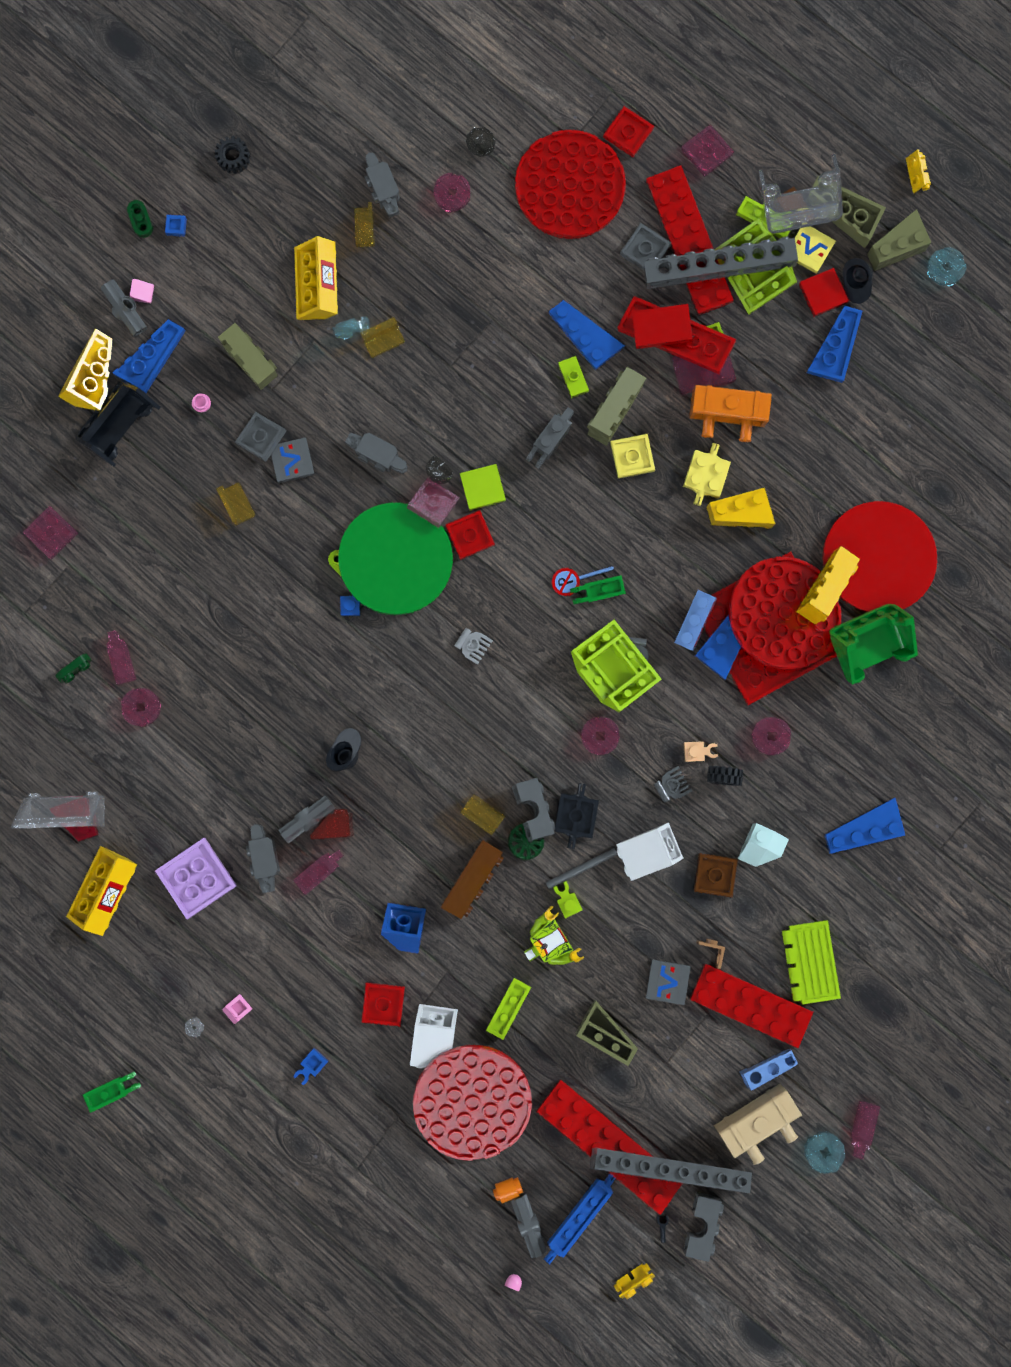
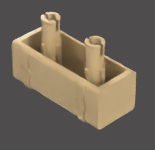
(758, 1121)

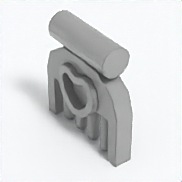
(470, 643)

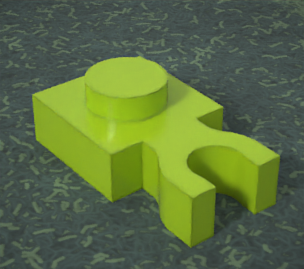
(568, 903)

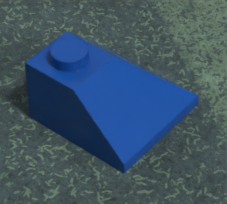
(403, 927)

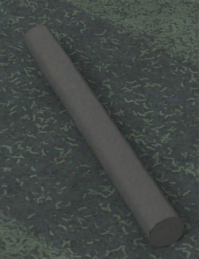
(581, 868)

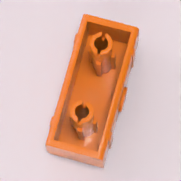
(729, 406)

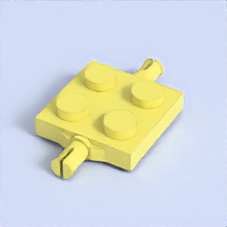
(706, 474)

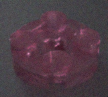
(449, 202)
(145, 717)
(782, 736)
(589, 737)

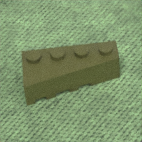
(859, 216)
(616, 405)

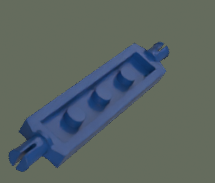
(579, 1218)

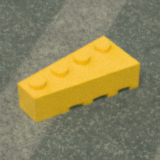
(829, 586)

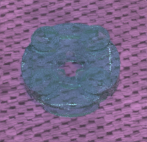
(937, 271)
(347, 328)
(832, 1161)

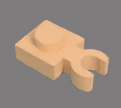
(696, 751)

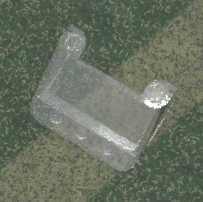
(60, 811)

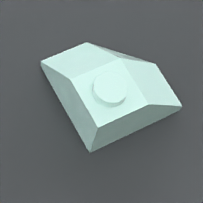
(762, 846)

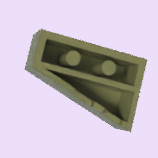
(900, 243)
(247, 356)
(604, 1033)

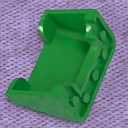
(872, 639)

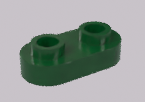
(139, 220)
(79, 664)

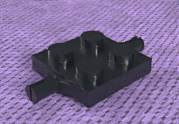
(576, 815)

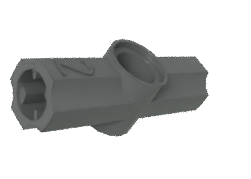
(123, 308)
(306, 819)
(529, 1226)

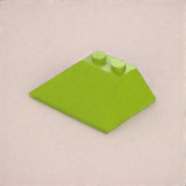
(758, 287)
(614, 667)

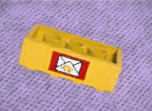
(315, 279)
(101, 891)

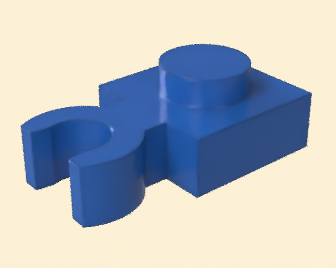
(312, 1064)

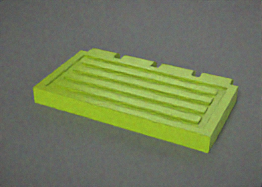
(813, 961)

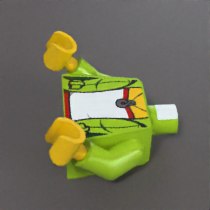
(550, 942)

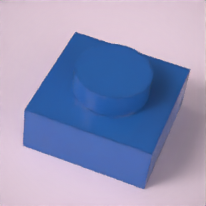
(175, 225)
(349, 606)

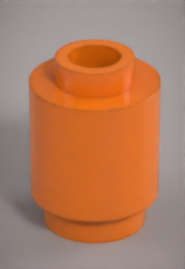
(507, 1190)

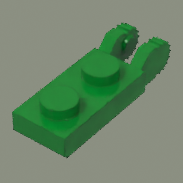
(600, 589)
(109, 1092)

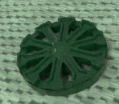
(524, 844)

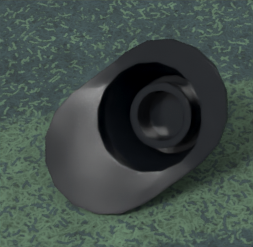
(857, 280)
(344, 750)

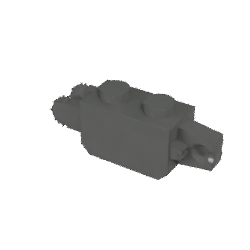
(383, 184)
(551, 437)
(376, 451)
(263, 858)

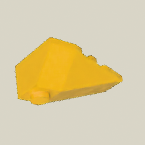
(88, 379)

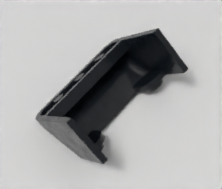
(113, 420)

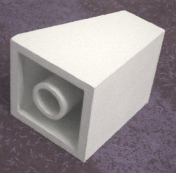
(649, 852)
(432, 1034)

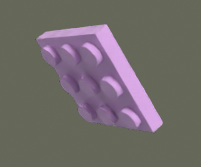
(196, 878)

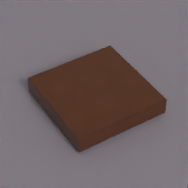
(715, 875)

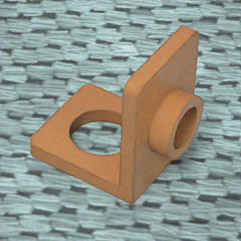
(712, 943)

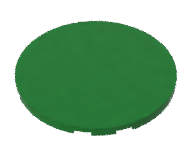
(394, 559)

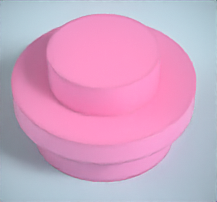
(201, 403)

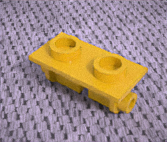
(916, 167)
(641, 1278)

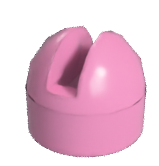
(514, 1282)

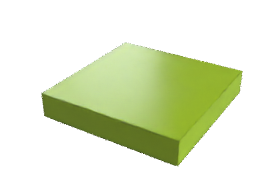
(482, 487)

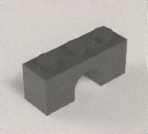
(531, 793)
(701, 1244)

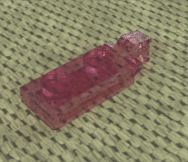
(120, 659)
(318, 872)
(864, 1128)

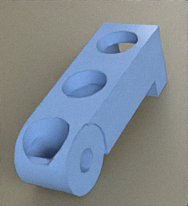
(768, 1069)

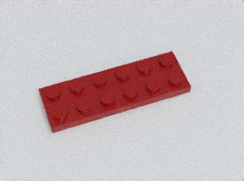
(708, 347)
(751, 1005)

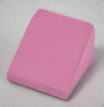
(141, 291)
(237, 1009)

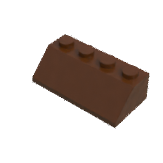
(471, 880)

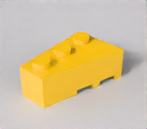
(745, 509)

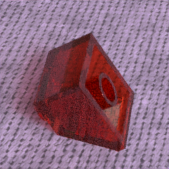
(335, 825)

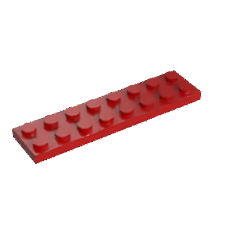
(687, 234)
(591, 1129)

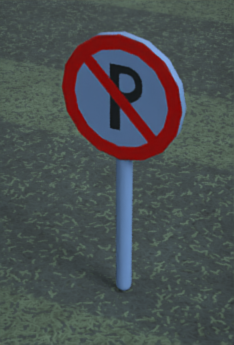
(567, 578)

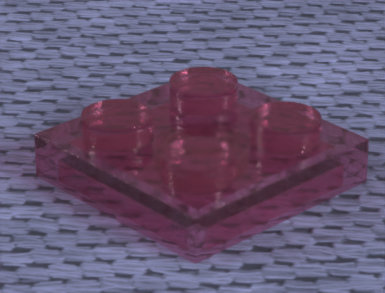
(707, 150)
(433, 502)
(50, 532)

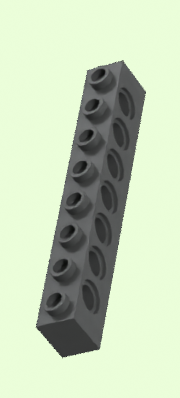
(712, 270)
(670, 1170)

